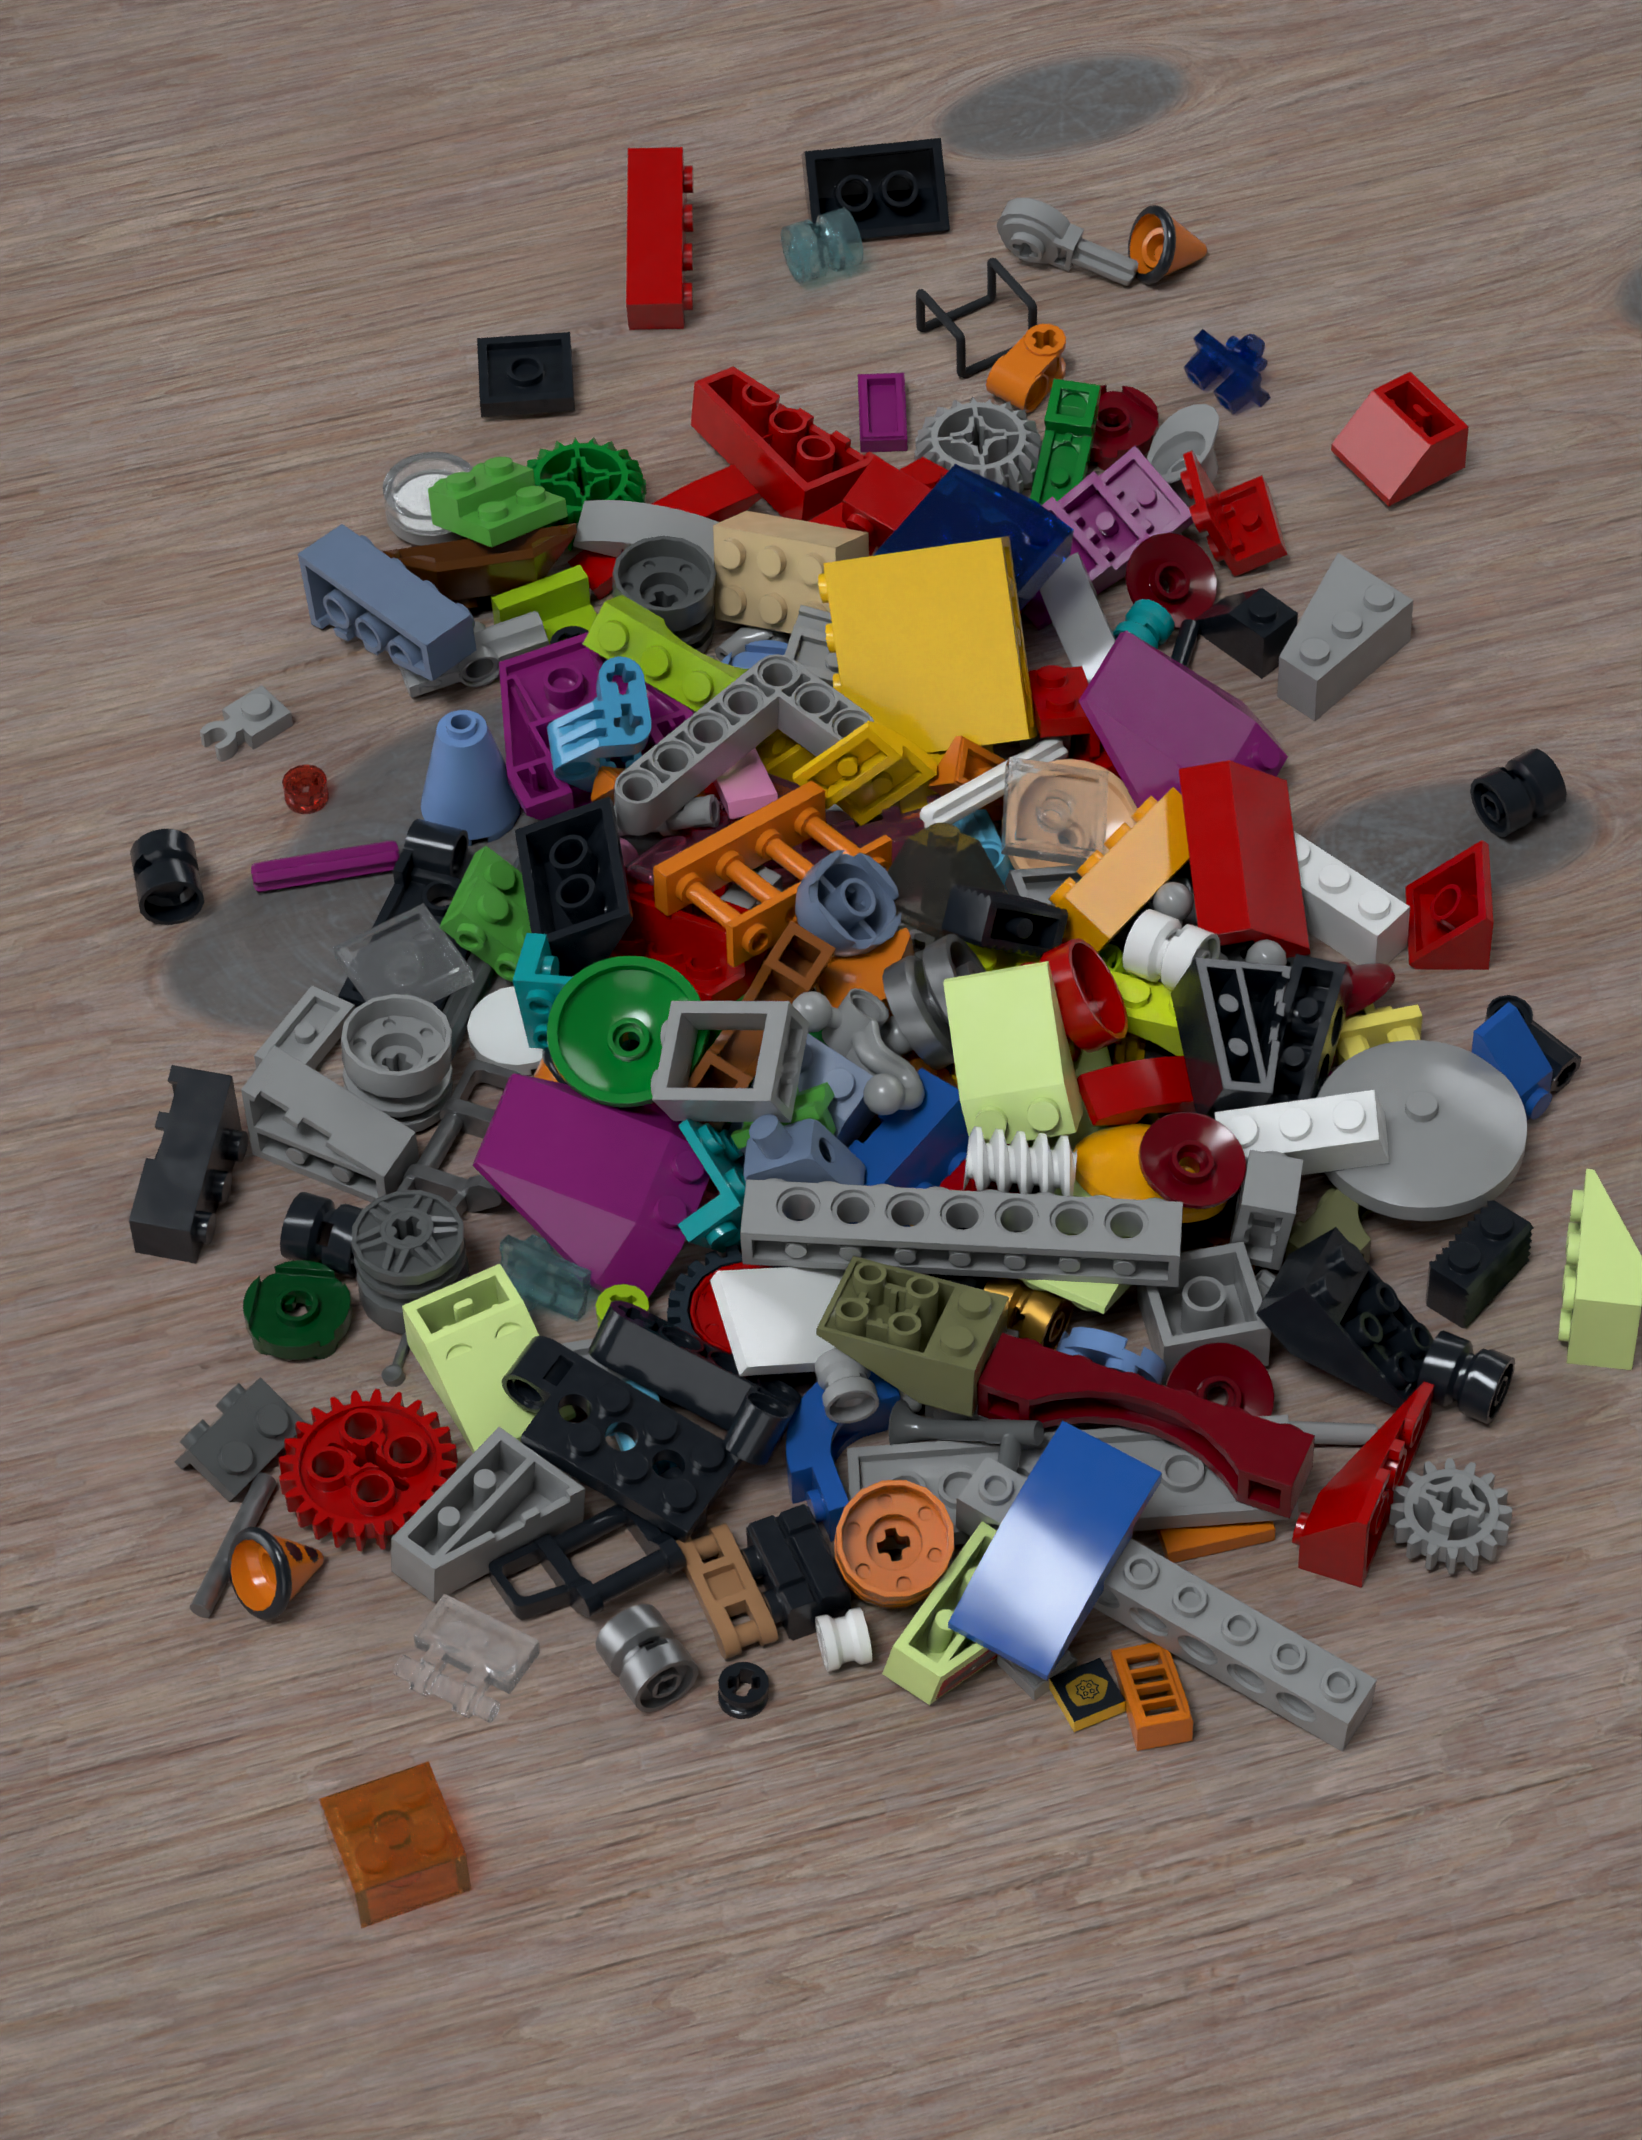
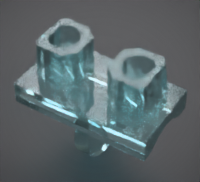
(545, 1277)

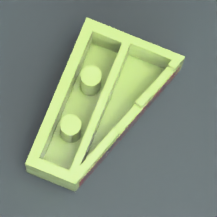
(928, 1654)

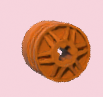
(913, 1518)

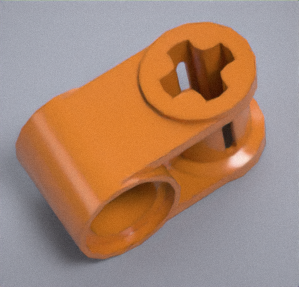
(1029, 367)

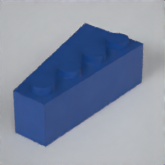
(917, 1144)

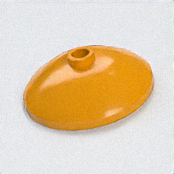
(1111, 1168)

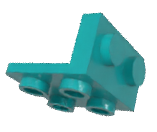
(719, 1220)

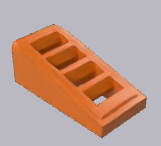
(1160, 1728)

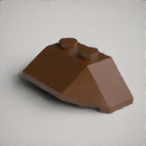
(472, 570)

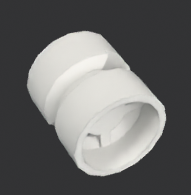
(1164, 950)

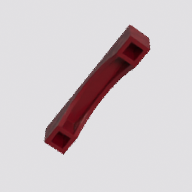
(1254, 1457)

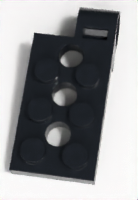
(424, 871)
(554, 1376)

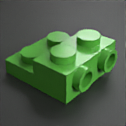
(493, 502)
(490, 912)

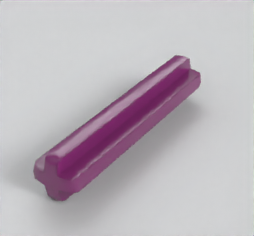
(324, 866)

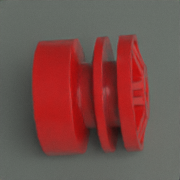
(1086, 997)

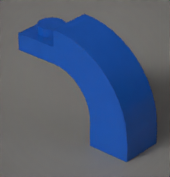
(816, 1444)

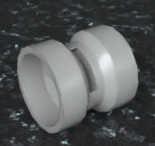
(848, 1391)

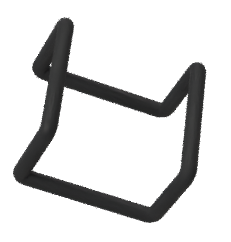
(945, 319)

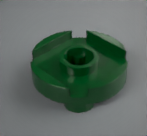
(301, 1336)

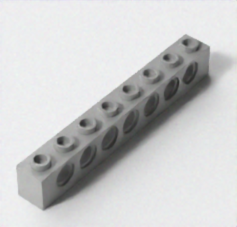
(982, 1250)
(1205, 1626)

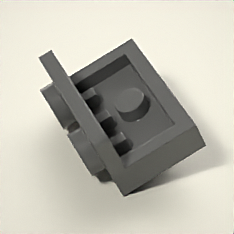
(241, 1438)

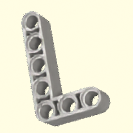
(763, 699)

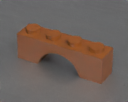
(786, 973)

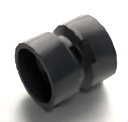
(1521, 791)
(167, 876)
(320, 1232)
(1472, 1379)

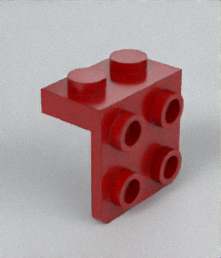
(1238, 520)

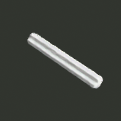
(987, 786)

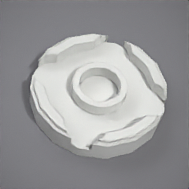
(499, 1033)

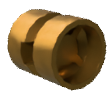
(1033, 1312)

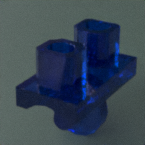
(1232, 362)

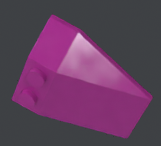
(545, 687)
(1168, 718)
(594, 1178)

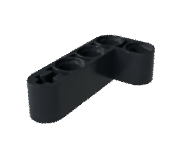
(697, 1378)

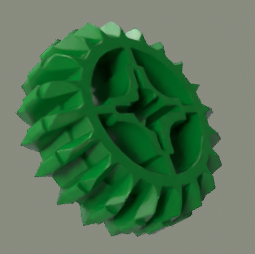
(590, 469)

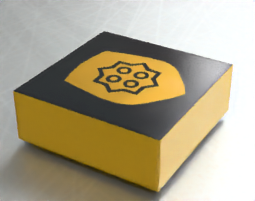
(1087, 1694)

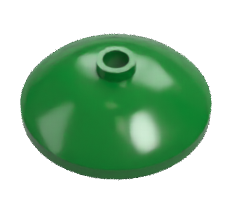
(601, 1011)

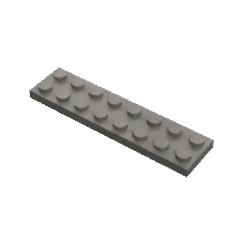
(1185, 1498)

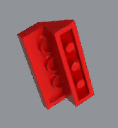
(1243, 855)
(688, 943)

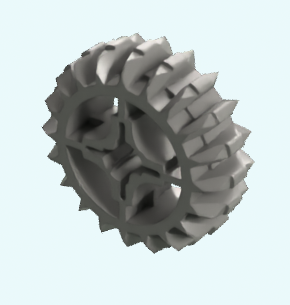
(1003, 437)

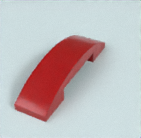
(1131, 1089)

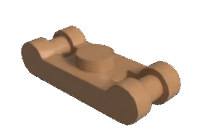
(726, 1590)

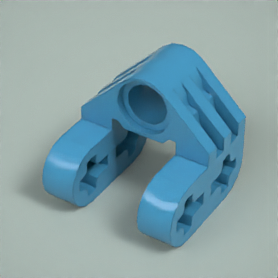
(603, 728)

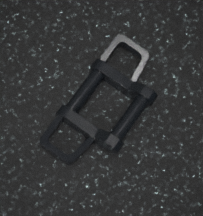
(572, 1589)

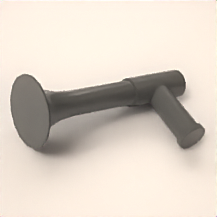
(1009, 1433)

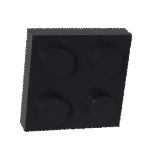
(525, 374)

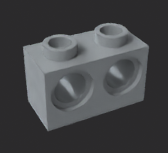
(1267, 1206)

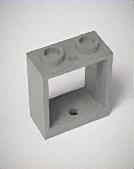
(776, 1069)

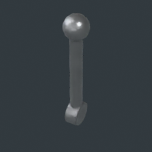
(393, 1374)

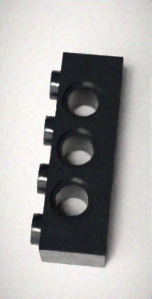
(1310, 1028)

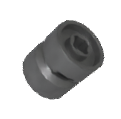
(646, 1657)

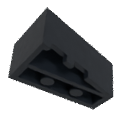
(1230, 1031)
(191, 1168)

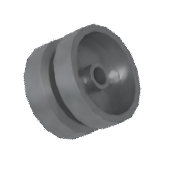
(918, 996)

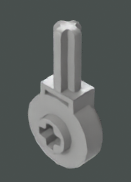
(1047, 237)

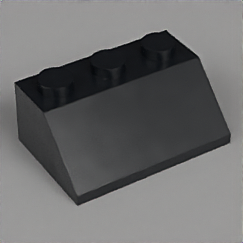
(883, 186)
(576, 883)

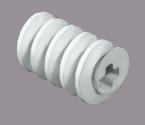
(1020, 1163)

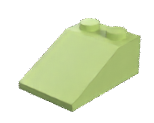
(1012, 1053)

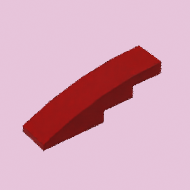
(712, 496)

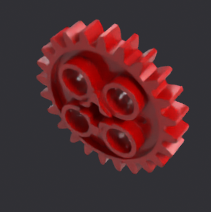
(365, 1467)

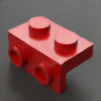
(1057, 704)

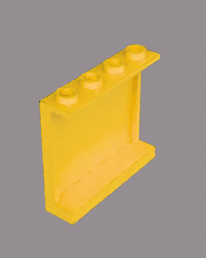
(932, 642)

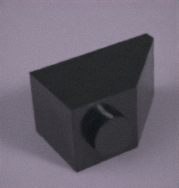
(1250, 628)

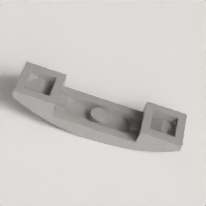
(615, 524)
(1078, 615)

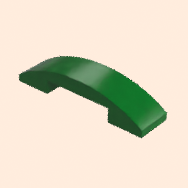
(1067, 439)

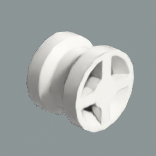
(843, 1639)

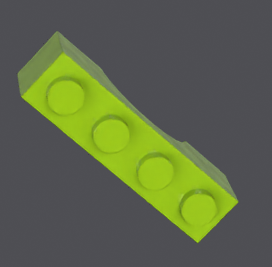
(666, 661)

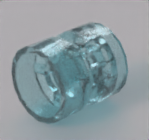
(816, 247)

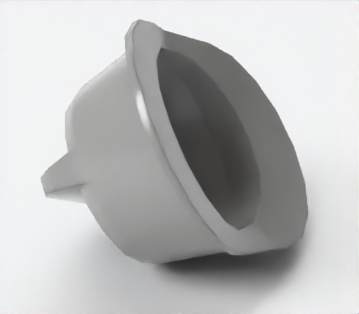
(1184, 431)

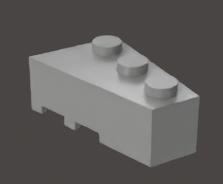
(1342, 637)
(324, 1129)
(483, 1512)

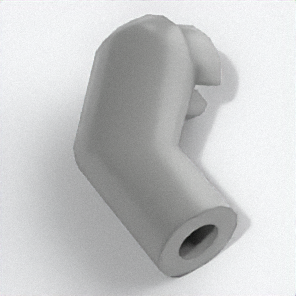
(745, 635)

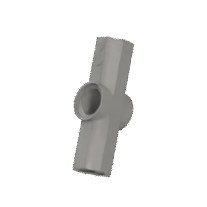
(493, 646)

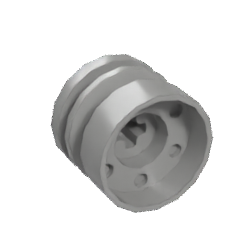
(399, 1058)

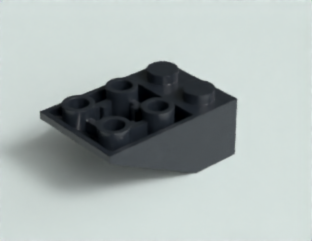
(1346, 1319)

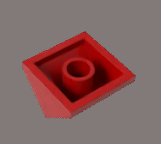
(1452, 914)

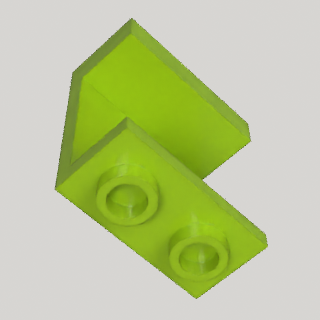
(558, 599)

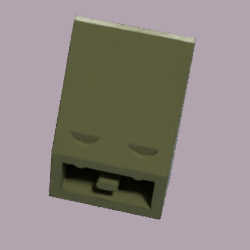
(916, 1331)

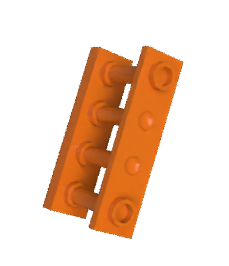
(744, 846)

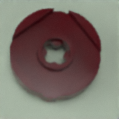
(1137, 428)

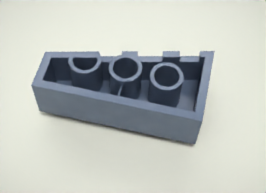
(383, 604)

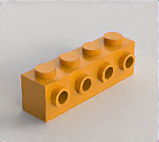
(1128, 875)

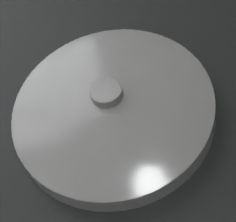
(1449, 1129)

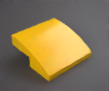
(868, 771)

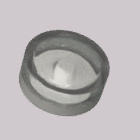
(408, 499)

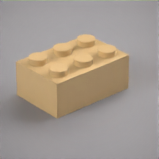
(773, 566)

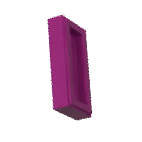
(882, 412)

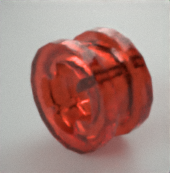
(317, 793)

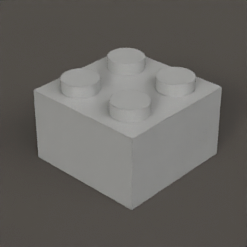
(1211, 1305)

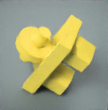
(1376, 1027)

